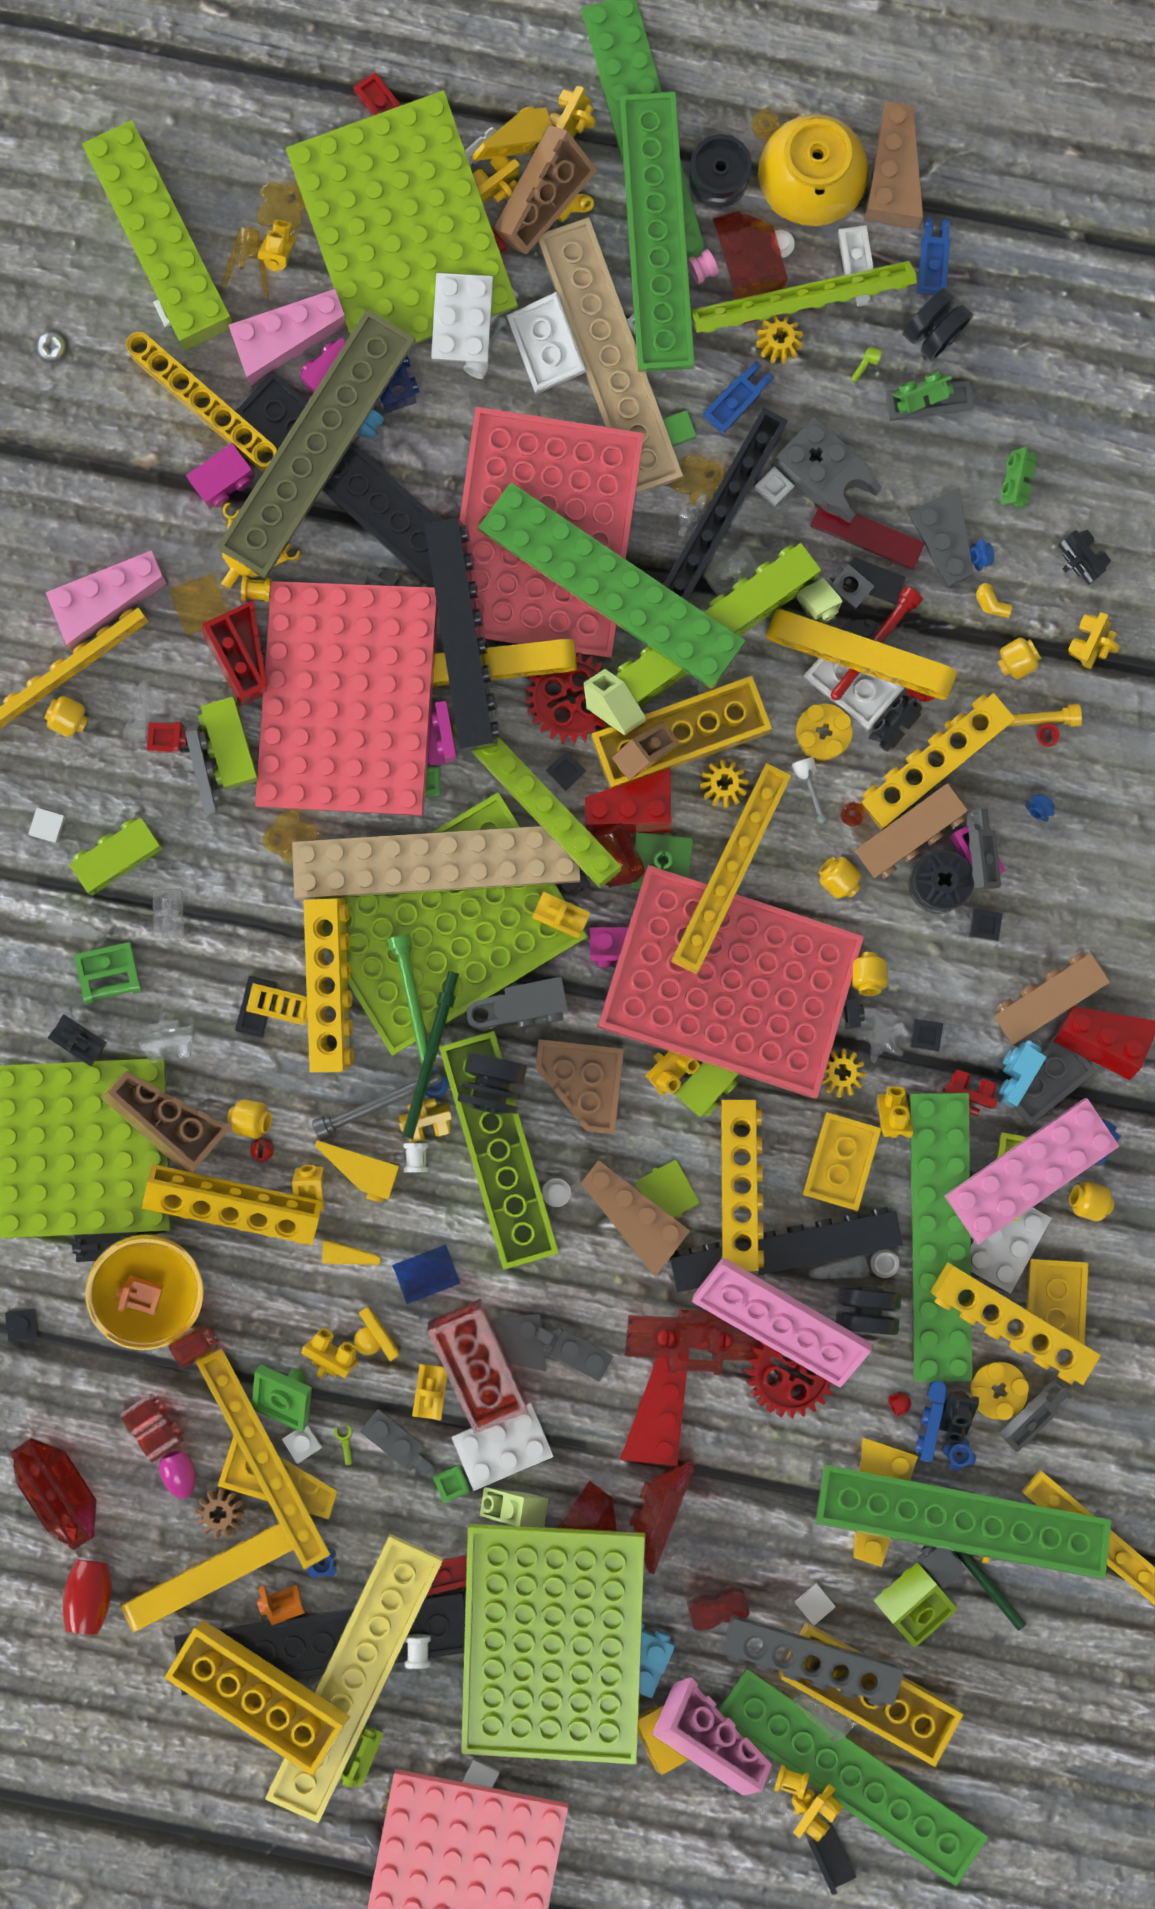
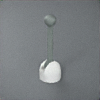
(479, 370)
(805, 770)

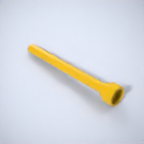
(1068, 716)

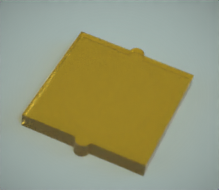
(197, 603)

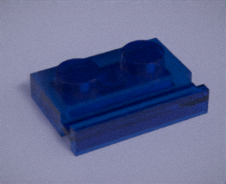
(426, 1274)

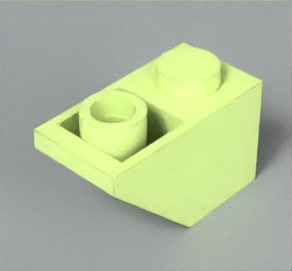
(819, 601)
(613, 702)
(514, 1507)

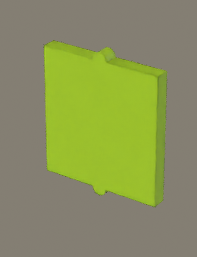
(668, 1189)

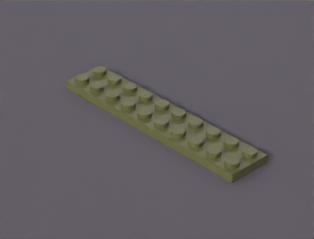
(316, 444)

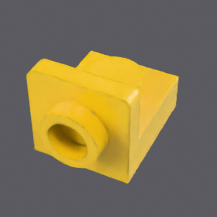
(309, 1183)

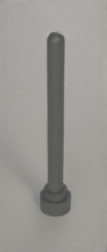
(327, 1126)

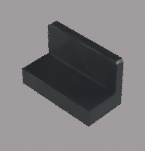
(832, 1859)

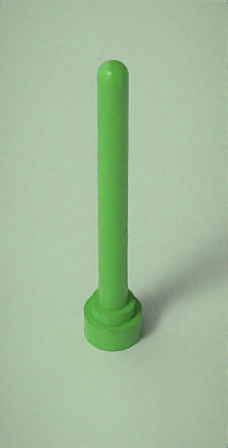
(401, 947)

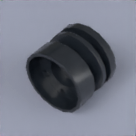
(936, 898)
(492, 1083)

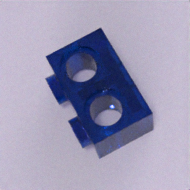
(401, 378)

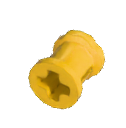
(255, 589)
(791, 1782)

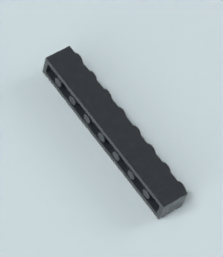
(726, 504)
(461, 634)
(796, 1247)

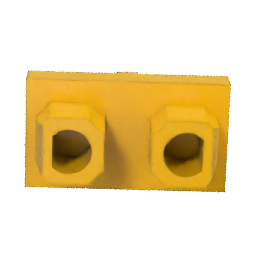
(576, 112)
(500, 184)
(277, 246)
(1098, 629)
(561, 915)
(669, 1070)
(894, 1113)
(430, 1114)
(329, 1357)
(430, 1392)
(823, 1804)

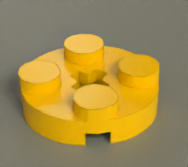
(837, 723)
(1015, 1387)

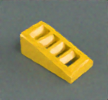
(254, 997)
(342, 1254)

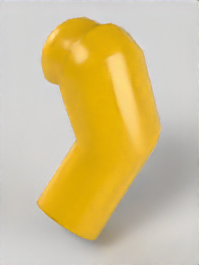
(580, 204)

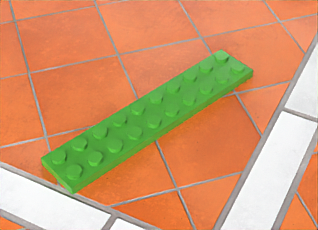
(626, 69)
(656, 232)
(611, 585)
(937, 1166)
(963, 1522)
(861, 1780)

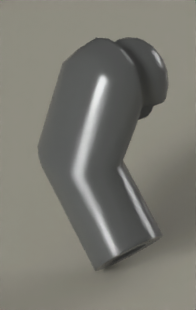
(371, 1833)

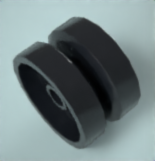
(720, 170)
(940, 326)
(868, 1310)

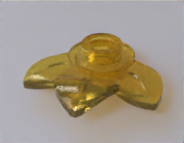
(277, 205)
(695, 480)
(291, 830)

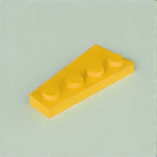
(884, 1461)
(238, 1477)

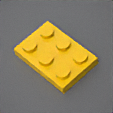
(841, 1161)
(1058, 1296)

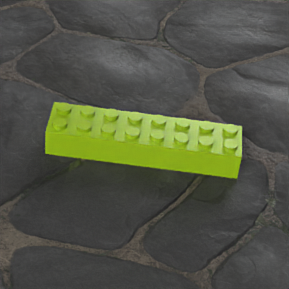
(157, 235)
(739, 612)
(501, 1164)

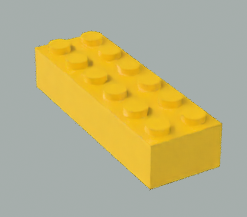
(700, 725)
(257, 1697)
(916, 1721)

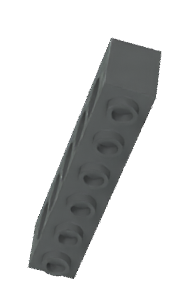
(887, 1674)

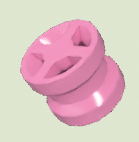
(702, 266)

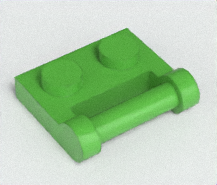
(107, 963)

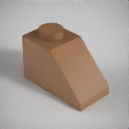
(645, 750)

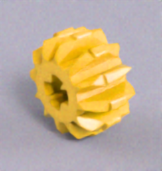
(783, 329)
(732, 789)
(849, 1066)

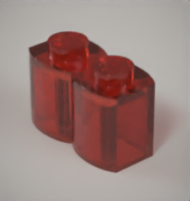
(619, 845)
(194, 1346)
(152, 1427)
(710, 1610)

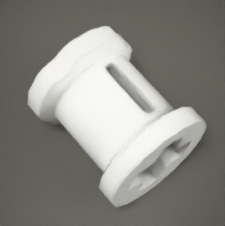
(416, 1157)
(418, 1651)

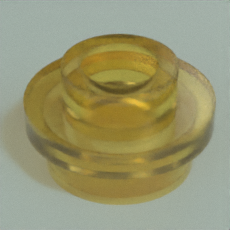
(759, 130)

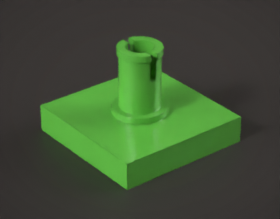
(663, 852)
(282, 1396)

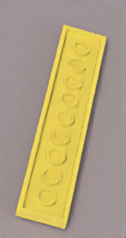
(361, 1667)

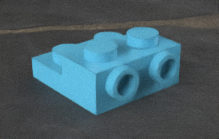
(1022, 1066)
(655, 1655)

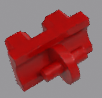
(983, 1096)

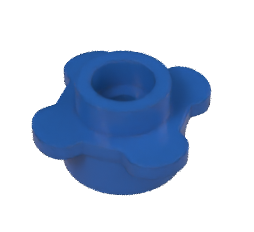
(982, 554)
(1040, 807)
(958, 1462)
(326, 1569)

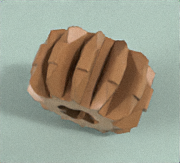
(227, 1520)

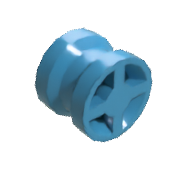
(370, 425)

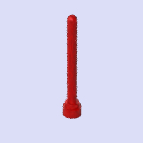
(908, 600)

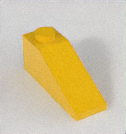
(517, 136)
(366, 1173)

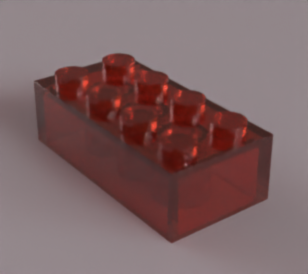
(477, 1366)

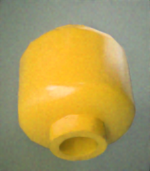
(1019, 658)
(66, 716)
(840, 877)
(869, 974)
(250, 1119)
(1091, 1201)

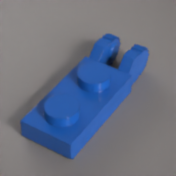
(933, 258)
(736, 399)
(931, 1418)

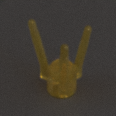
(246, 245)

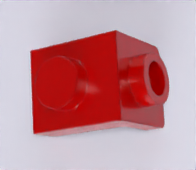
(166, 738)

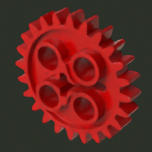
(580, 722)
(778, 1393)

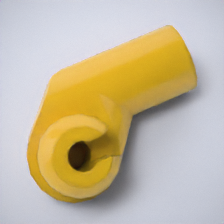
(989, 602)

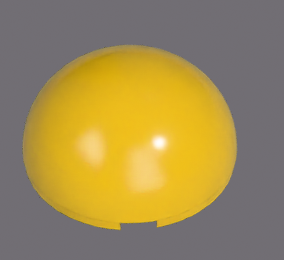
(156, 1261)

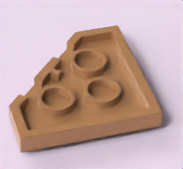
(584, 1080)

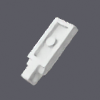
(856, 253)

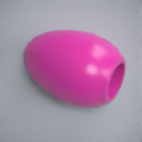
(178, 1473)

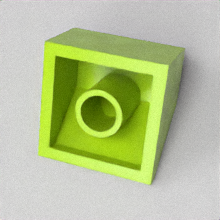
(915, 1605)

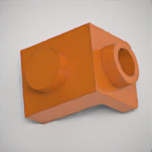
(139, 1295)
(280, 1605)

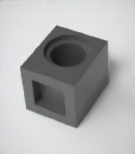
(862, 591)
(941, 1564)

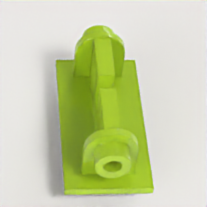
(361, 1757)

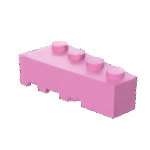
(285, 332)
(103, 596)
(709, 1739)

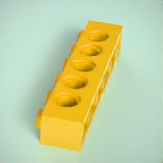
(997, 719)
(321, 1056)
(732, 1115)
(231, 1204)
(1080, 1358)

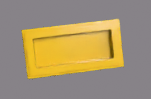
(374, 1336)

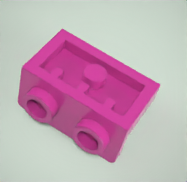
(441, 740)
(606, 945)

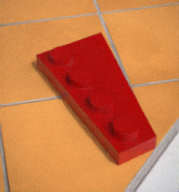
(658, 1420)

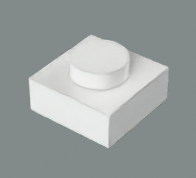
(302, 1444)

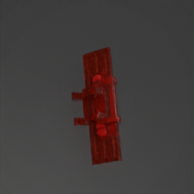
(689, 1329)

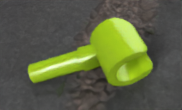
(871, 356)
(345, 1442)

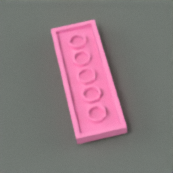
(1031, 1171)
(782, 1322)

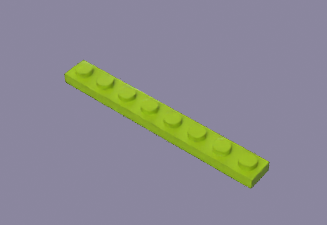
(803, 296)
(548, 812)

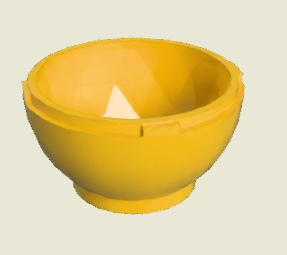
(791, 173)

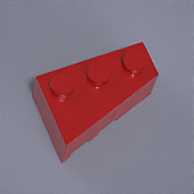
(237, 650)
(638, 805)
(1107, 1039)

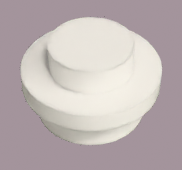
(785, 242)
(556, 1192)
(884, 1263)

